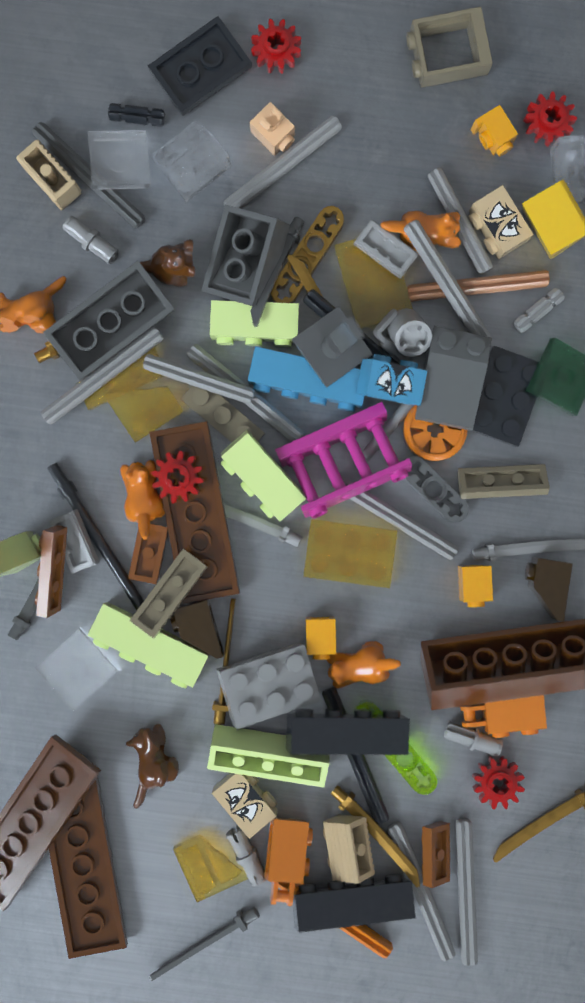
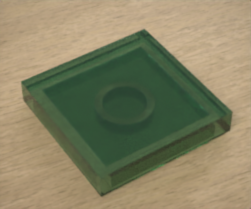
(560, 377)

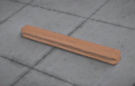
(483, 285)

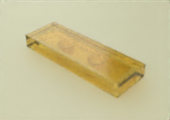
(129, 379)

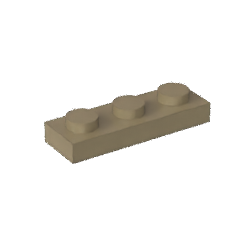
(220, 414)
(503, 481)
(168, 593)

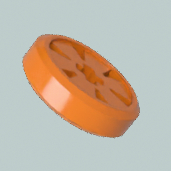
(428, 447)

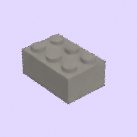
(268, 685)

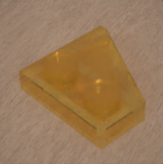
(144, 409)

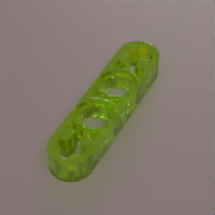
(424, 769)

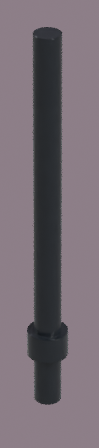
(68, 491)

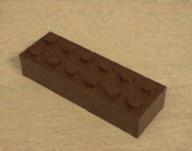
(504, 664)

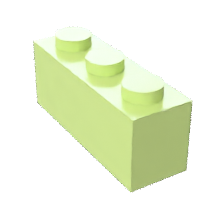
(233, 322)
(262, 476)

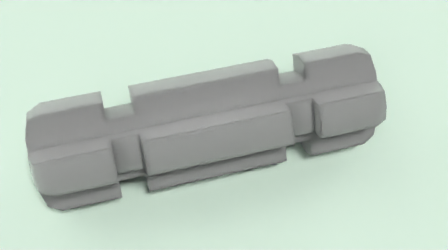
(538, 310)

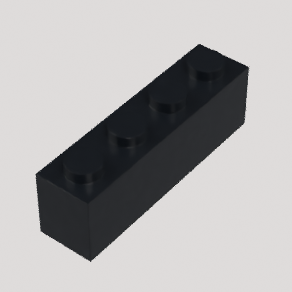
(347, 733)
(353, 903)

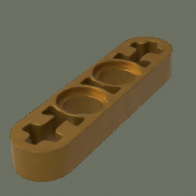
(310, 258)

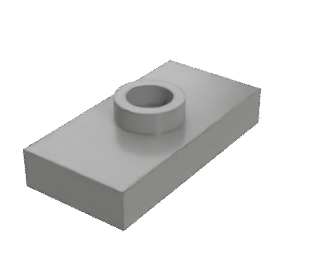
(386, 249)
(79, 548)

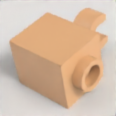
(273, 129)

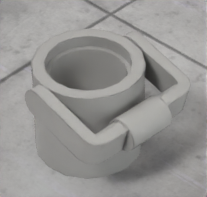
(407, 331)

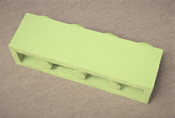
(161, 655)
(264, 756)

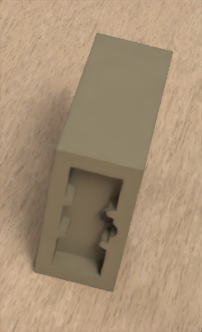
(468, 18)

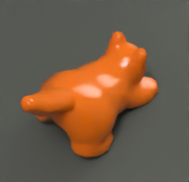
(439, 228)
(32, 309)
(142, 500)
(364, 665)

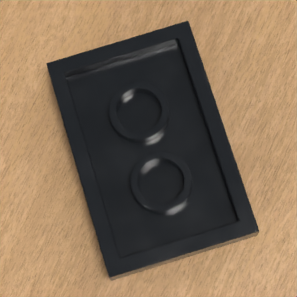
(200, 65)
(504, 399)

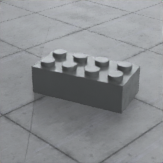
(109, 321)

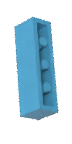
(296, 377)

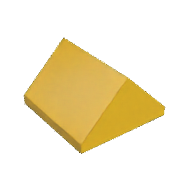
(555, 218)

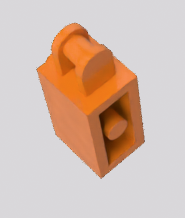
(508, 716)
(287, 856)

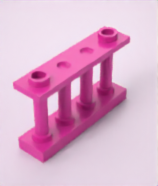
(345, 432)

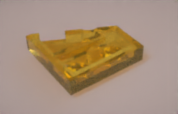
(206, 868)

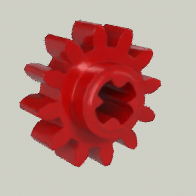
(285, 51)
(554, 108)
(168, 483)
(493, 791)

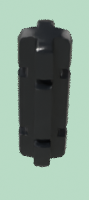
(136, 114)

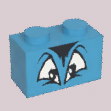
(391, 381)

